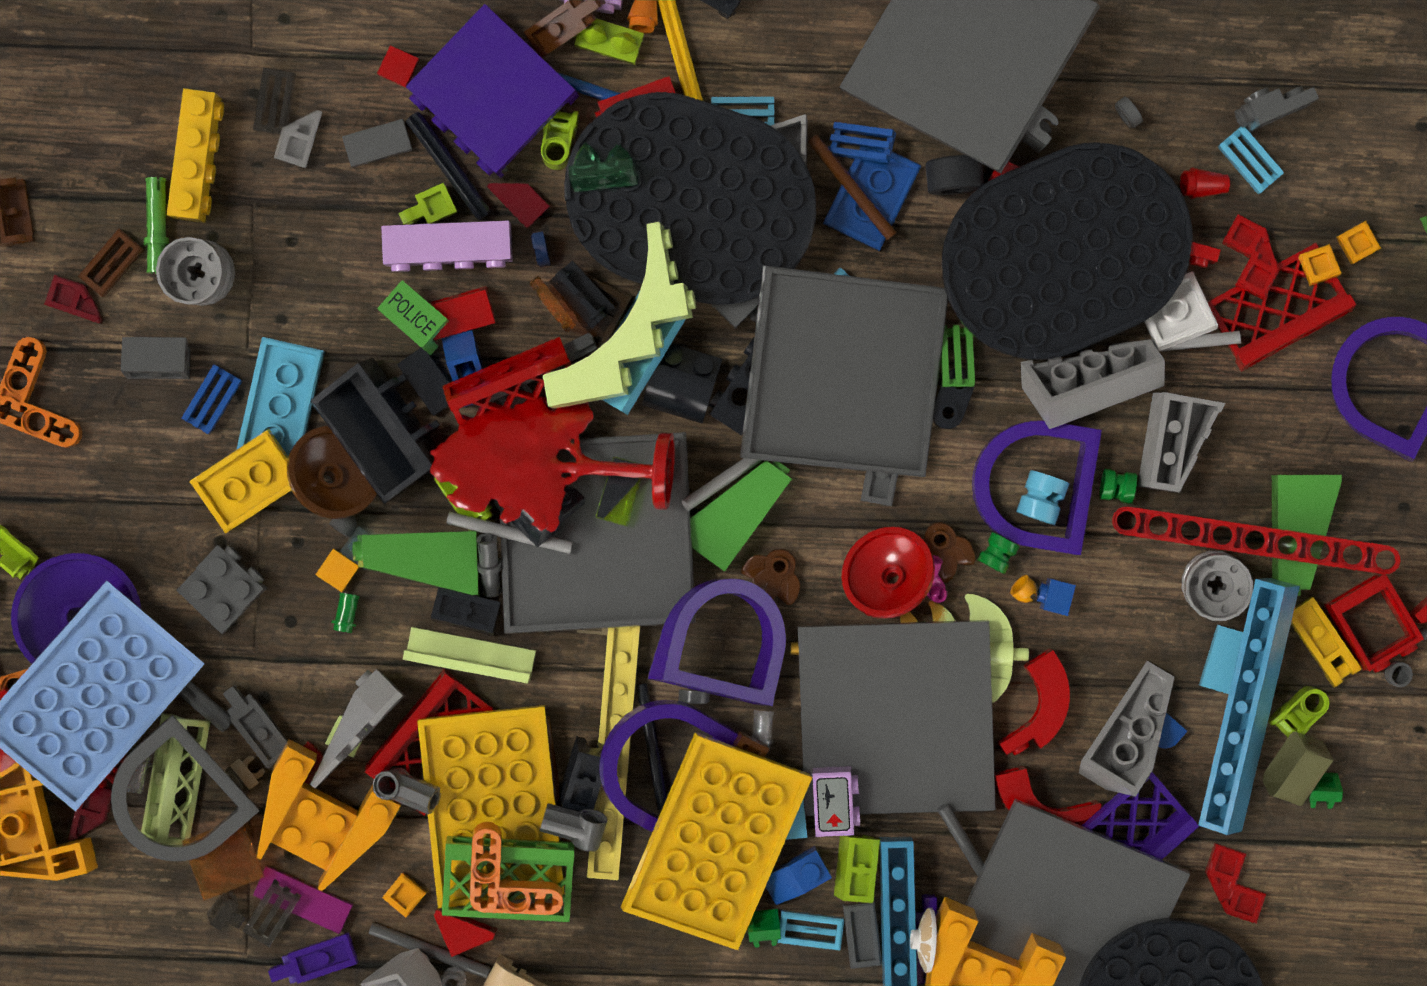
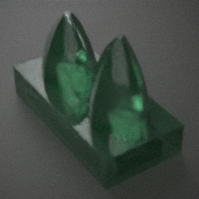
(592, 174)

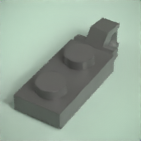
(255, 726)

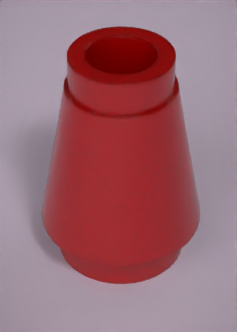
(1203, 183)

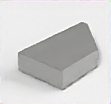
(297, 140)

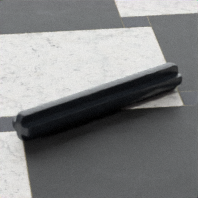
(448, 165)

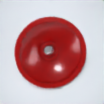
(876, 561)

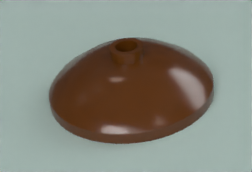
(322, 454)

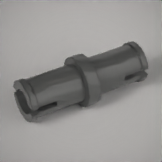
(489, 565)

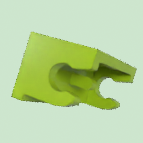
(856, 868)

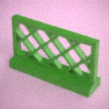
(516, 852)

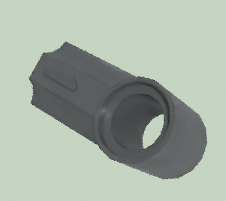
(408, 790)
(582, 827)

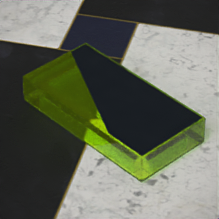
(618, 498)

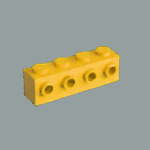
(194, 155)

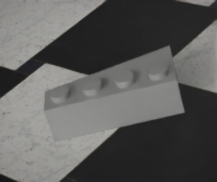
(1093, 381)

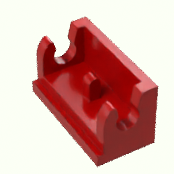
(465, 311)

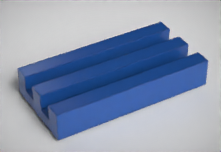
(838, 138)
(187, 416)

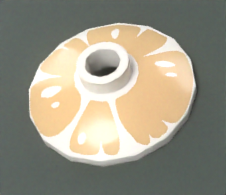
(925, 940)

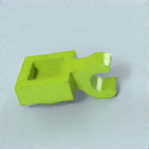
(433, 204)

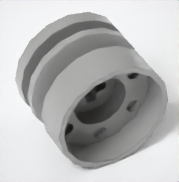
(177, 271)
(1227, 600)

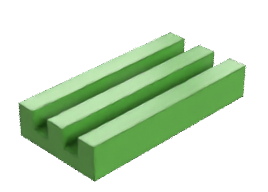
(956, 332)

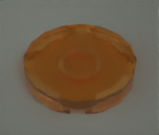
(552, 304)

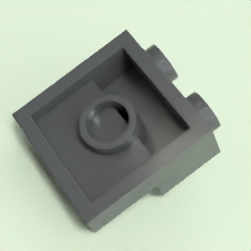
(1266, 106)
(222, 587)

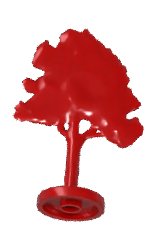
(514, 461)

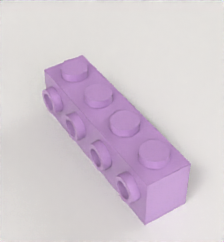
(447, 244)

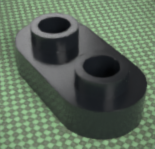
(952, 398)

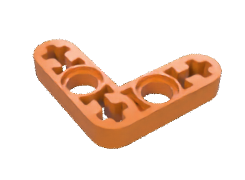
(20, 398)
(500, 889)

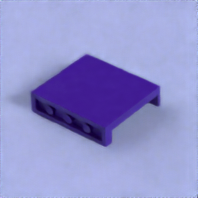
(490, 90)

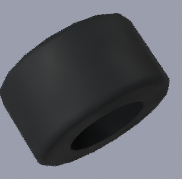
(953, 175)

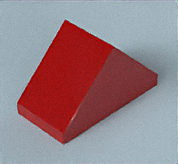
(463, 932)

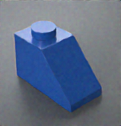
(462, 355)
(797, 876)

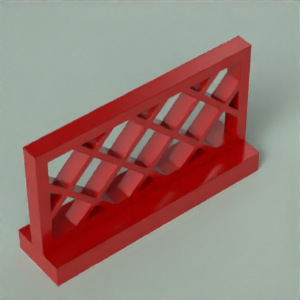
(1292, 331)
(481, 385)
(407, 729)

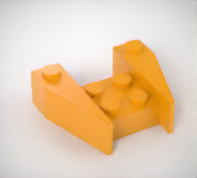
(316, 823)
(28, 837)
(971, 964)

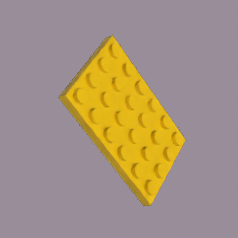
(487, 771)
(716, 841)

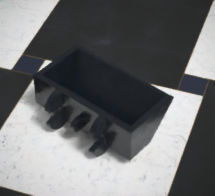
(378, 428)

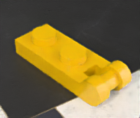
(1323, 641)

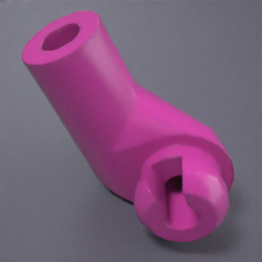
(938, 589)

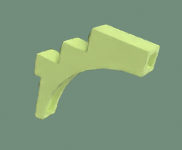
(637, 339)

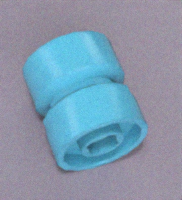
(1042, 497)

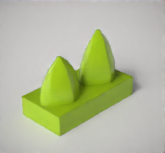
(611, 41)

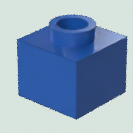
(1056, 596)

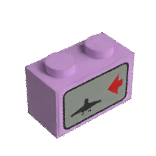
(834, 801)

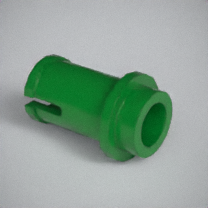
(346, 613)

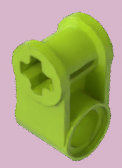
(559, 133)
(1298, 714)

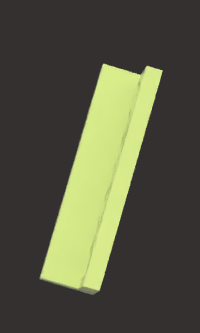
(470, 655)
(165, 785)

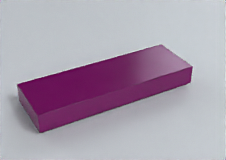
(313, 905)

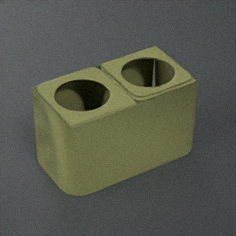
(1297, 768)

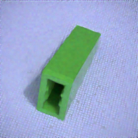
(1303, 506)
(730, 519)
(428, 558)

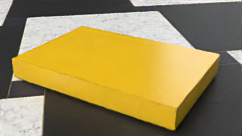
(244, 481)

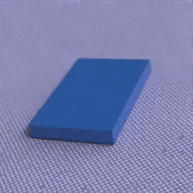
(884, 185)

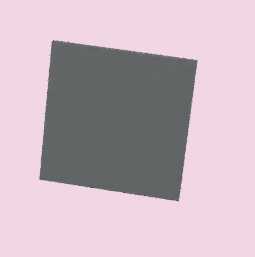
(968, 67)
(844, 372)
(614, 571)
(901, 710)
(1066, 888)

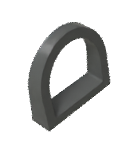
(243, 813)

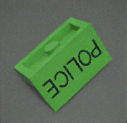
(413, 316)

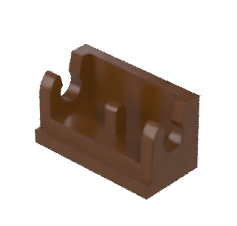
(14, 213)

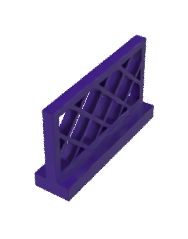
(1160, 839)

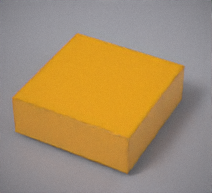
(1358, 242)
(1319, 265)
(337, 570)
(404, 894)

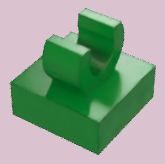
(1328, 790)
(764, 927)

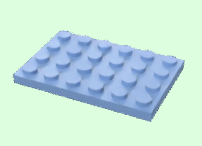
(92, 695)

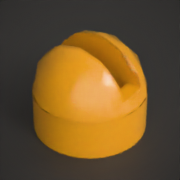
(1023, 589)

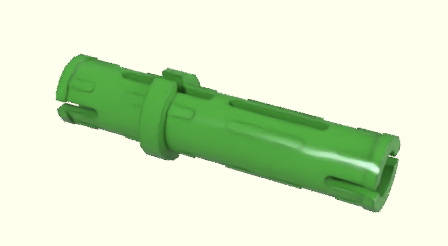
(156, 221)

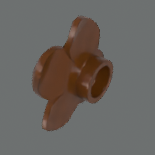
(952, 551)
(773, 581)

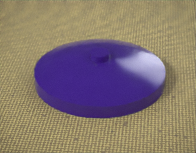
(56, 593)

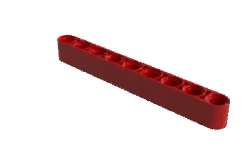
(1270, 547)

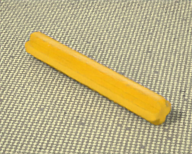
(679, 49)

